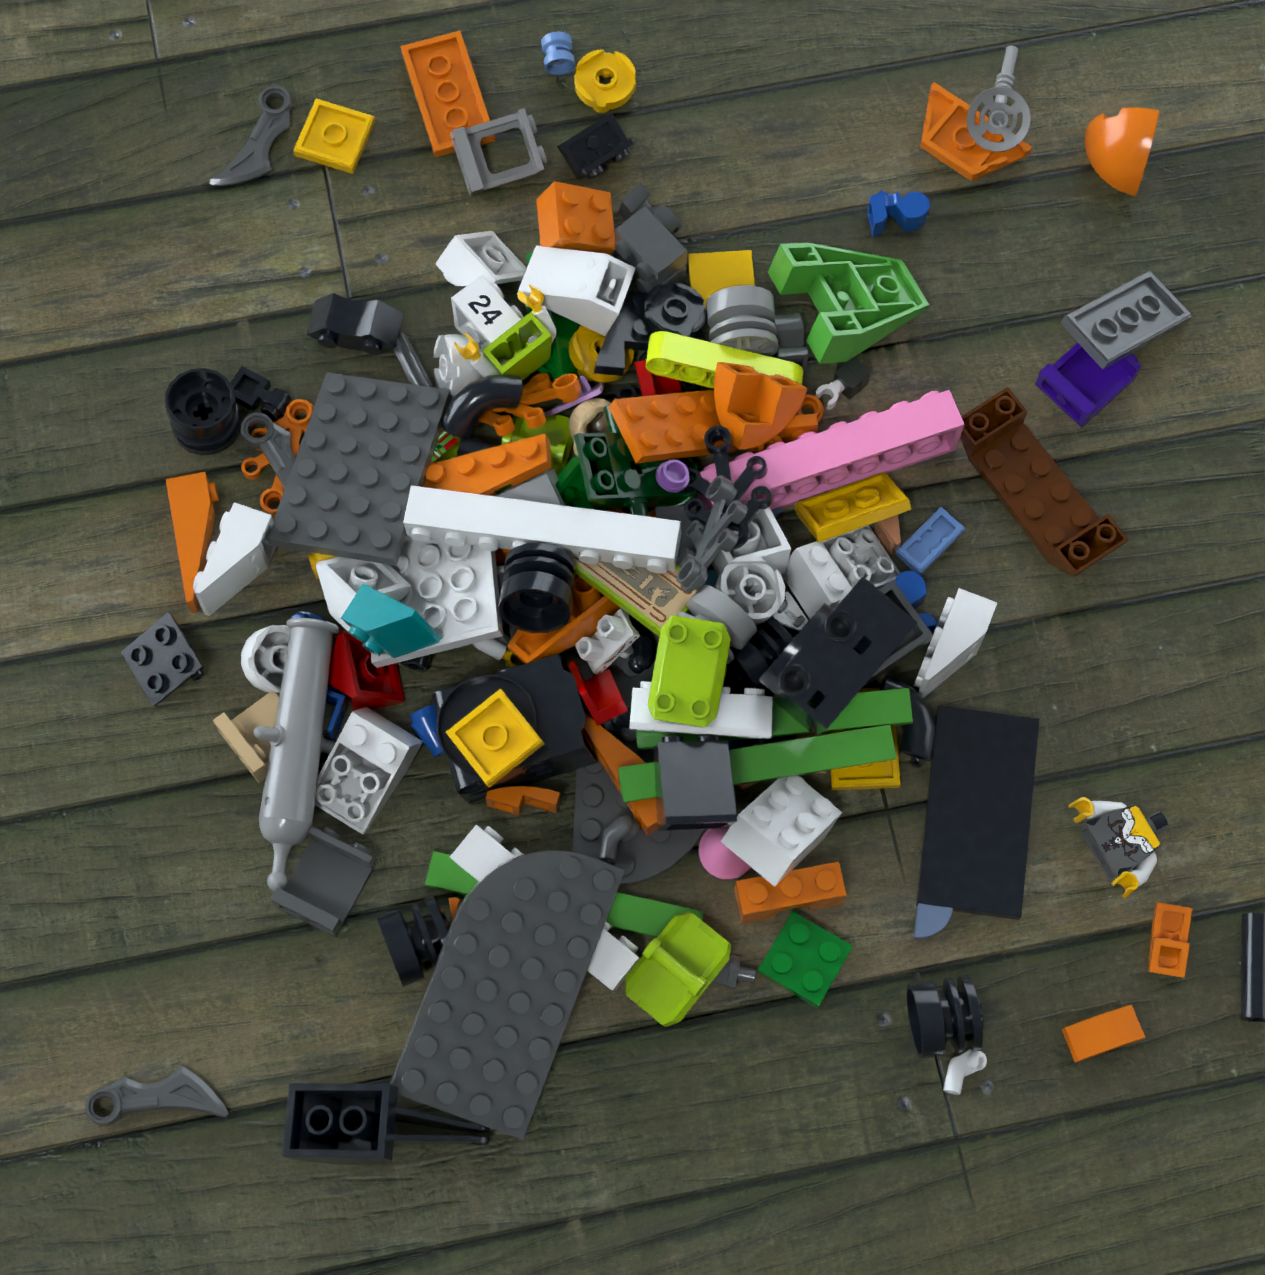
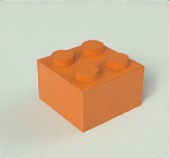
(576, 218)

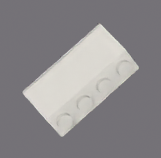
(737, 715)

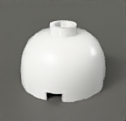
(453, 370)
(753, 587)
(265, 657)

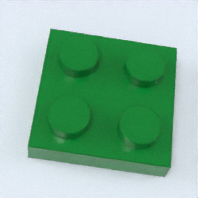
(805, 959)

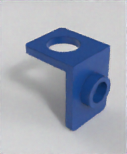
(341, 704)

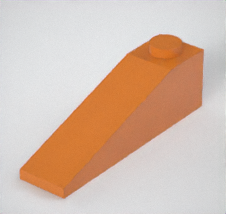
(193, 521)
(613, 755)

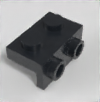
(595, 146)

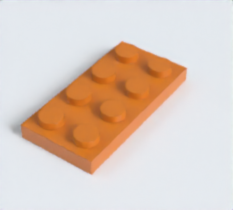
(445, 89)
(666, 424)

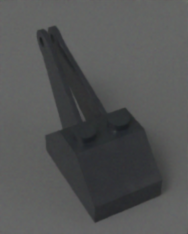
(358, 1124)

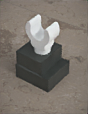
(848, 379)

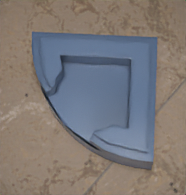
(930, 920)

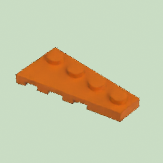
(492, 468)

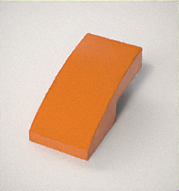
(513, 799)
(1169, 939)
(1103, 1033)

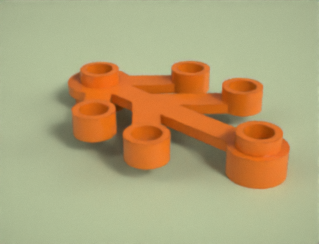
(564, 387)
(296, 428)

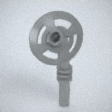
(1000, 110)

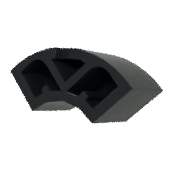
(354, 324)

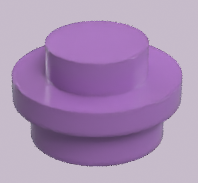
(672, 476)

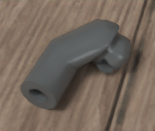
(615, 832)

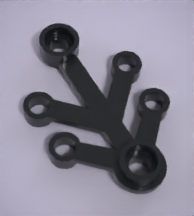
(720, 433)

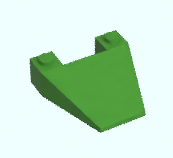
(855, 293)

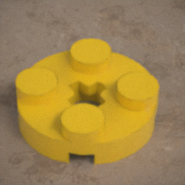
(605, 96)
(584, 355)

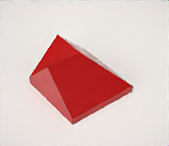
(360, 679)

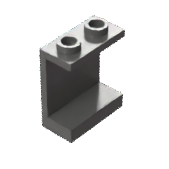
(326, 881)

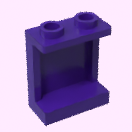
(1082, 385)

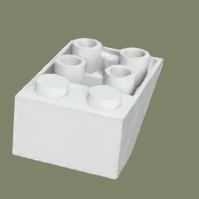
(579, 285)
(235, 557)
(832, 567)
(955, 638)
(364, 768)

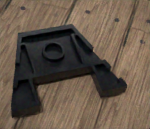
(626, 332)

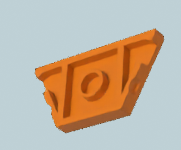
(948, 138)

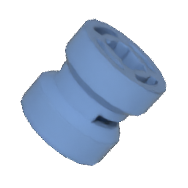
(558, 55)

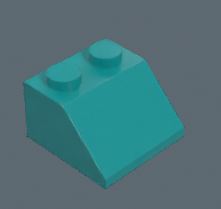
(387, 624)

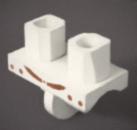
(610, 641)

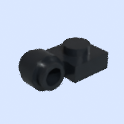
(254, 389)

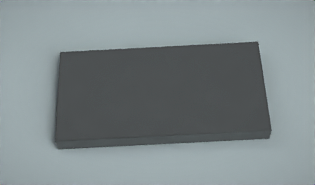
(1126, 319)

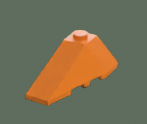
(587, 609)

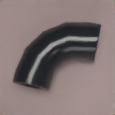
(477, 399)
(918, 737)

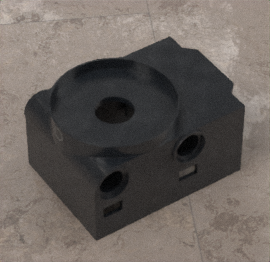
(822, 660)
(547, 700)

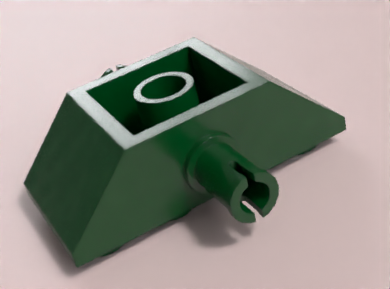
(614, 477)

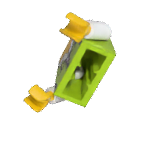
(518, 349)

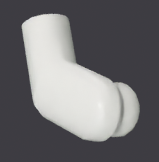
(962, 1066)

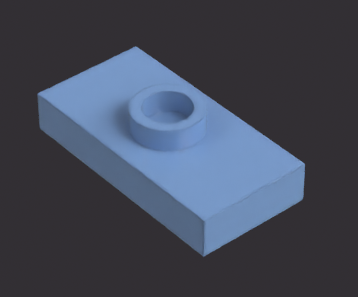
(930, 541)

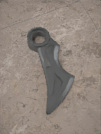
(254, 156)
(274, 444)
(176, 1091)

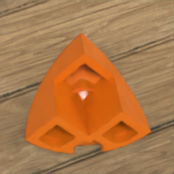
(1121, 146)
(754, 403)

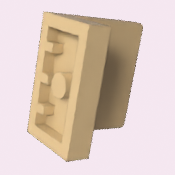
(241, 737)

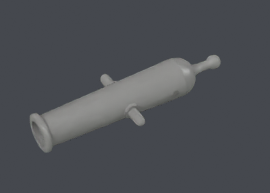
(296, 742)

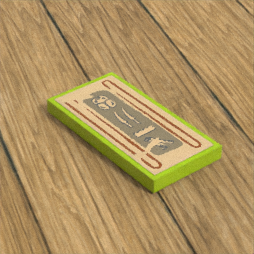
(641, 593)

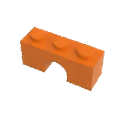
(805, 887)

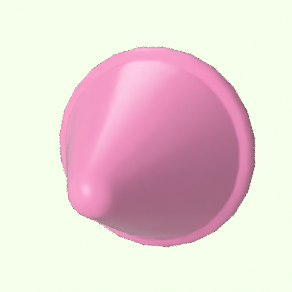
(718, 858)

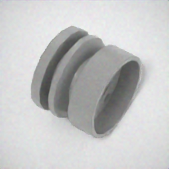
(743, 319)
(715, 606)

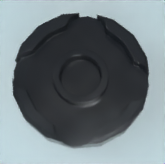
(665, 315)

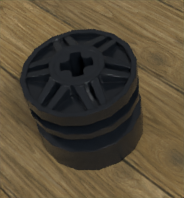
(200, 396)
(537, 588)
(760, 653)
(414, 940)
(951, 1015)

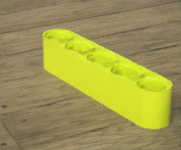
(696, 359)

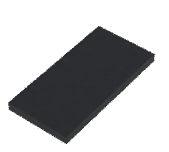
(978, 812)

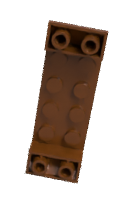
(1035, 487)

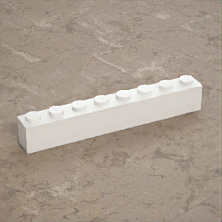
(508, 523)

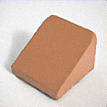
(889, 533)

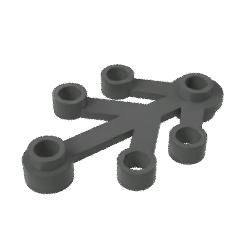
(712, 537)

